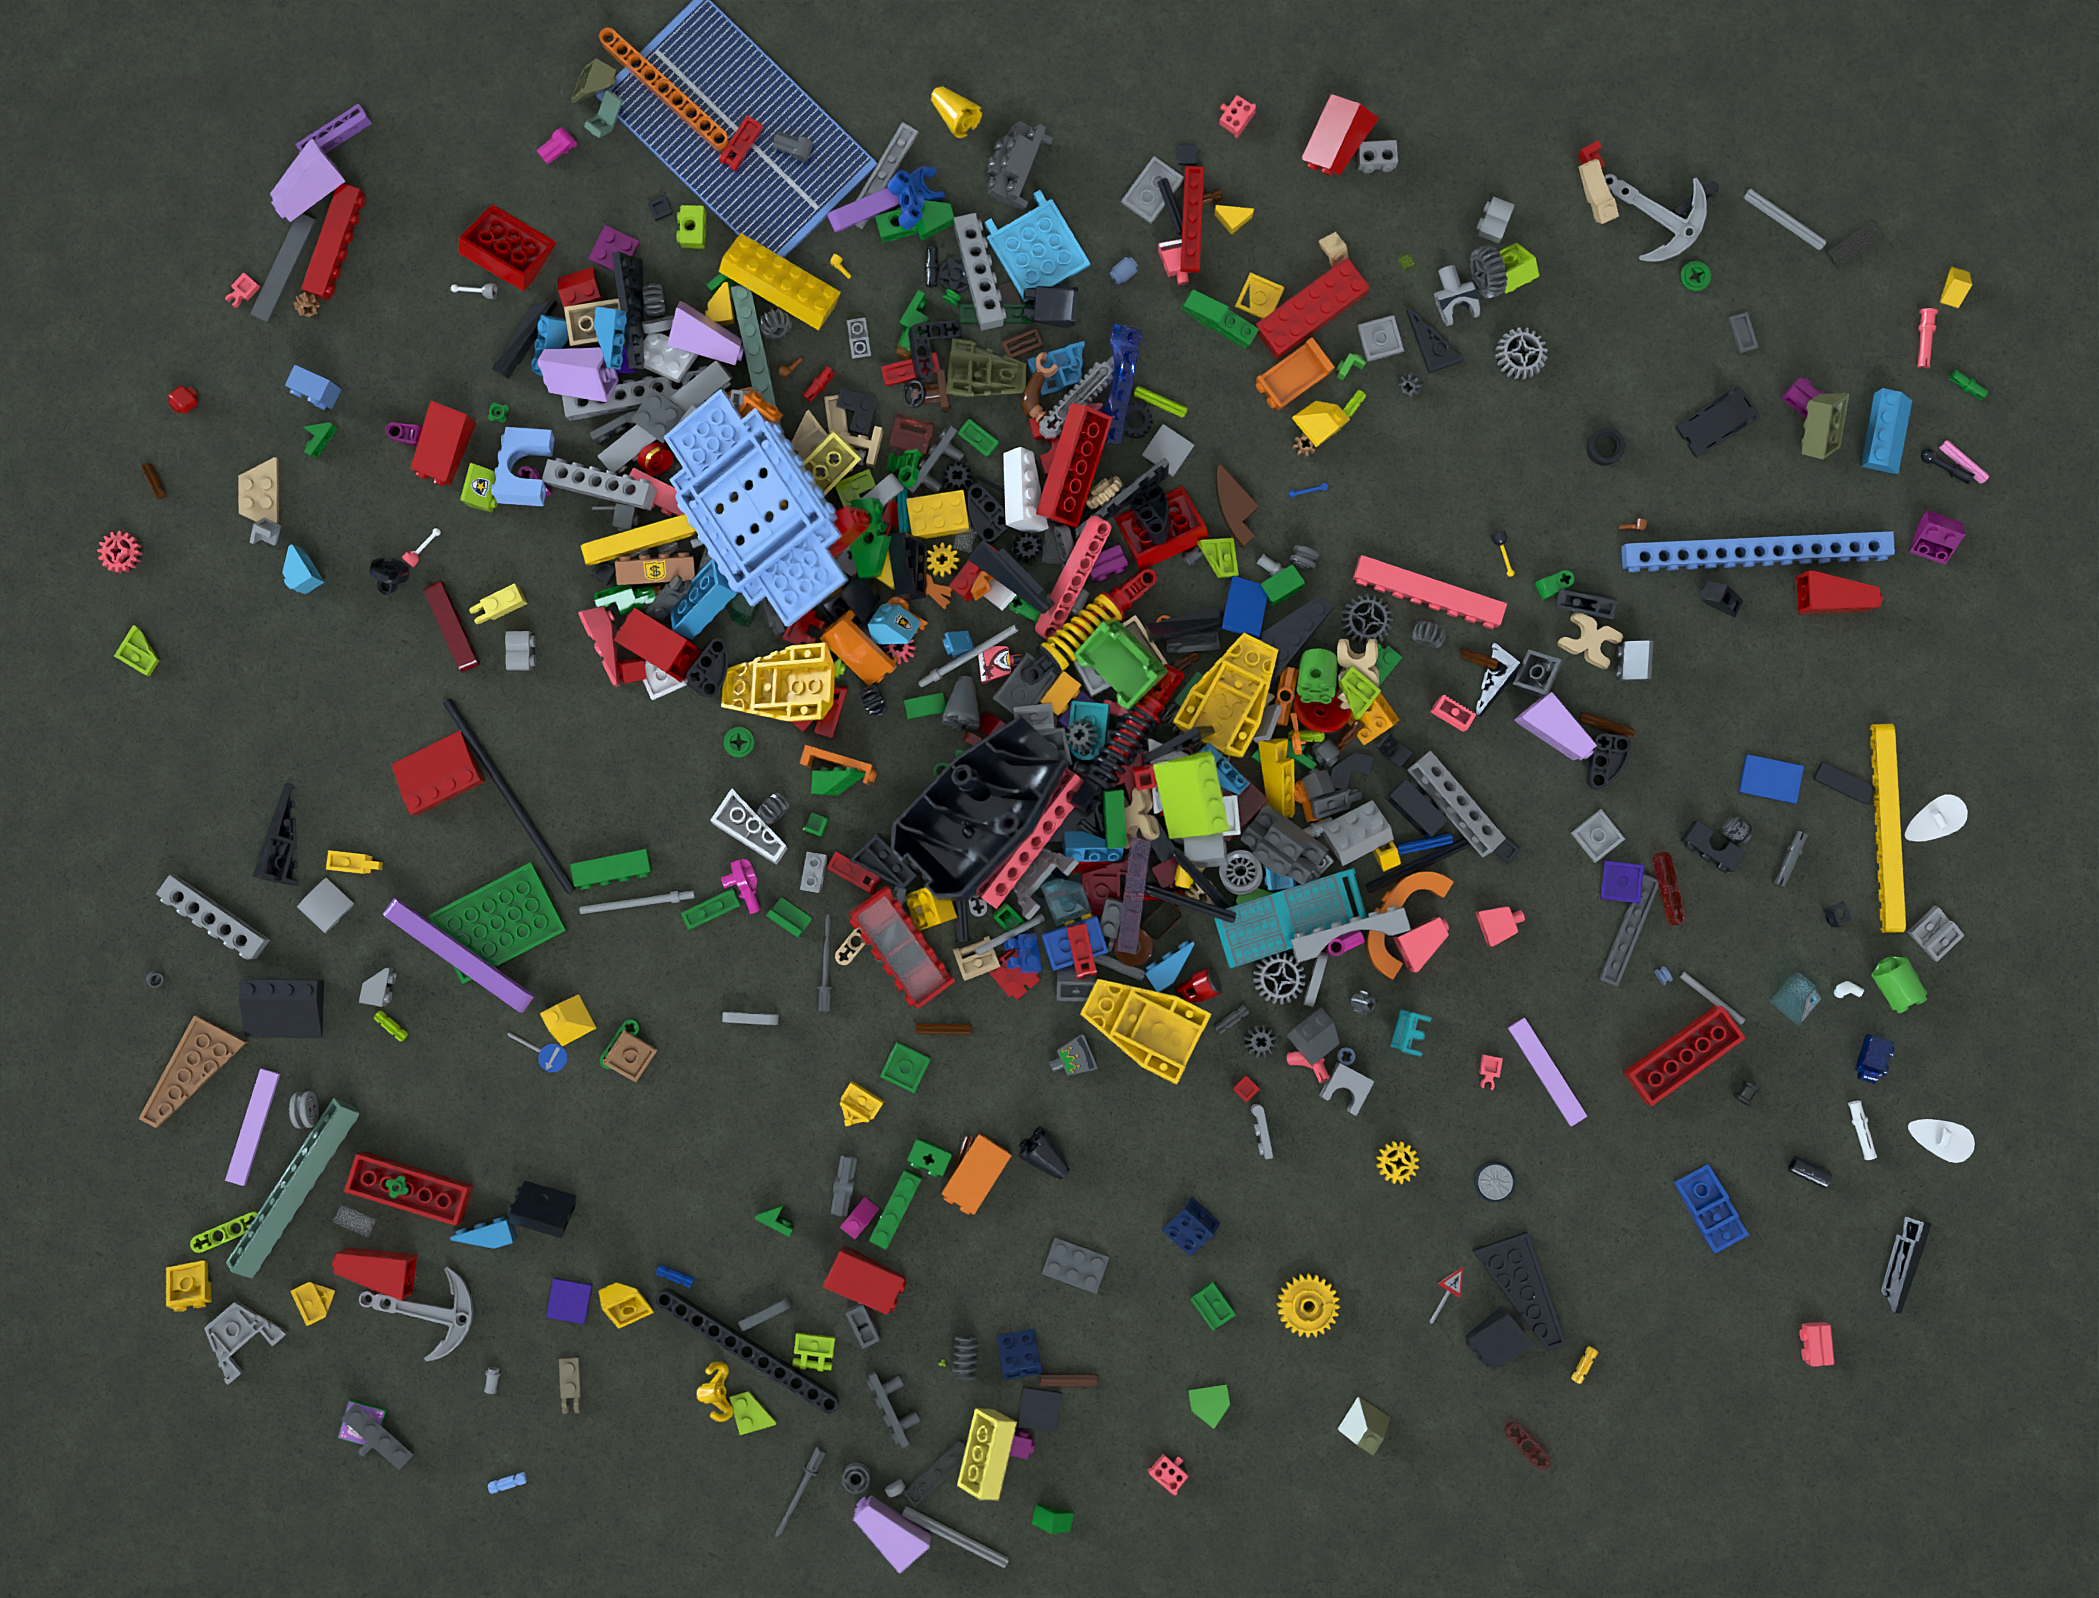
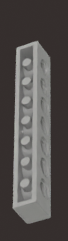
(574, 411)

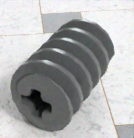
(966, 1356)

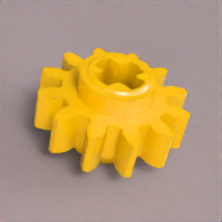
(948, 565)

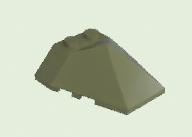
(981, 372)

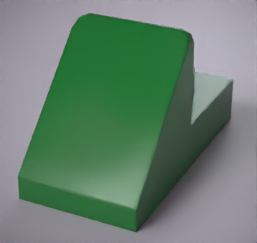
(323, 433)
(770, 1218)

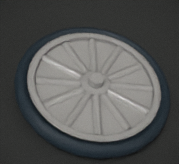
(1495, 1182)

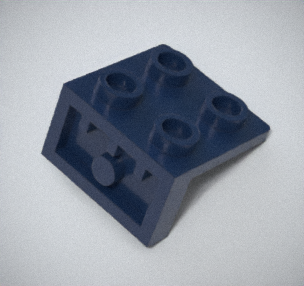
(1191, 1227)
(1019, 1354)

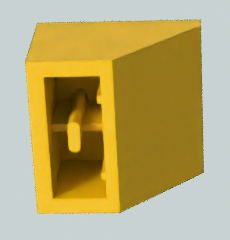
(927, 910)

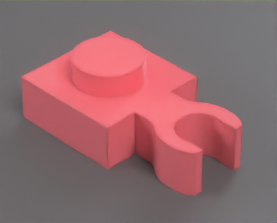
(243, 287)
(1490, 1068)

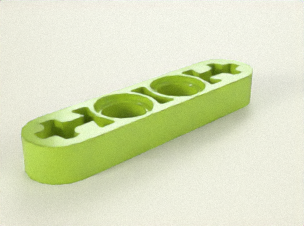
(226, 1229)

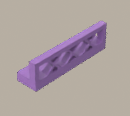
(341, 133)

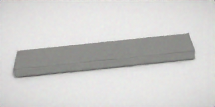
(889, 162)

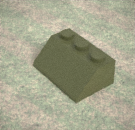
(1824, 424)

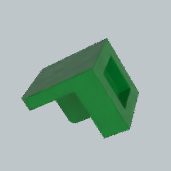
(816, 824)

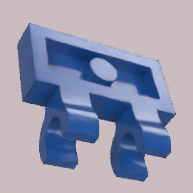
(1027, 951)

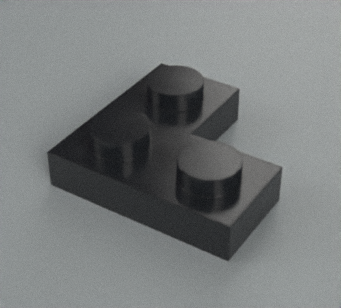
(862, 408)

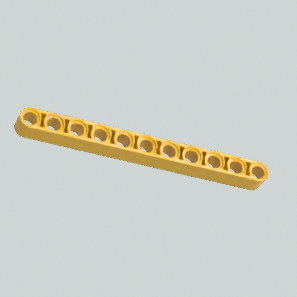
(643, 538)
(1888, 828)

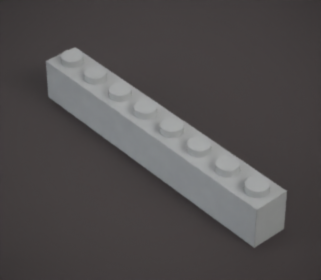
(694, 392)

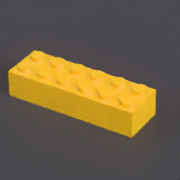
(779, 281)

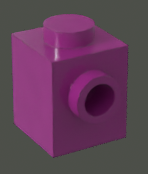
(1022, 1444)

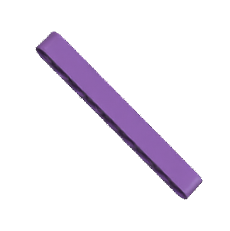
(458, 955)

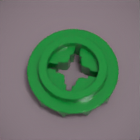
(1696, 267)
(732, 735)

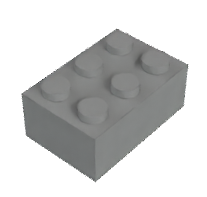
(1357, 833)

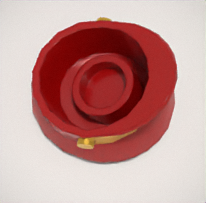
(655, 458)

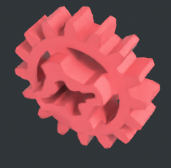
(122, 560)

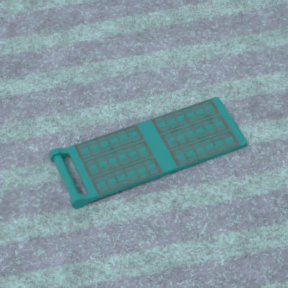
(1271, 921)

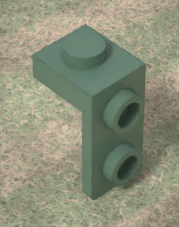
(607, 115)

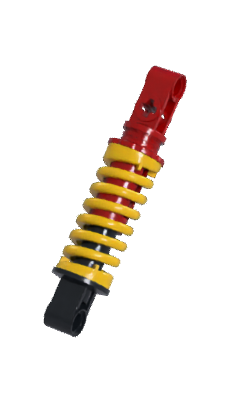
(1080, 628)

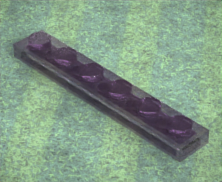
(1134, 895)

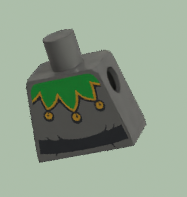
(1074, 1057)

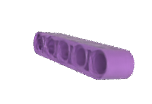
(862, 209)

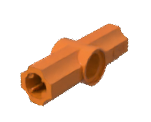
(1286, 684)

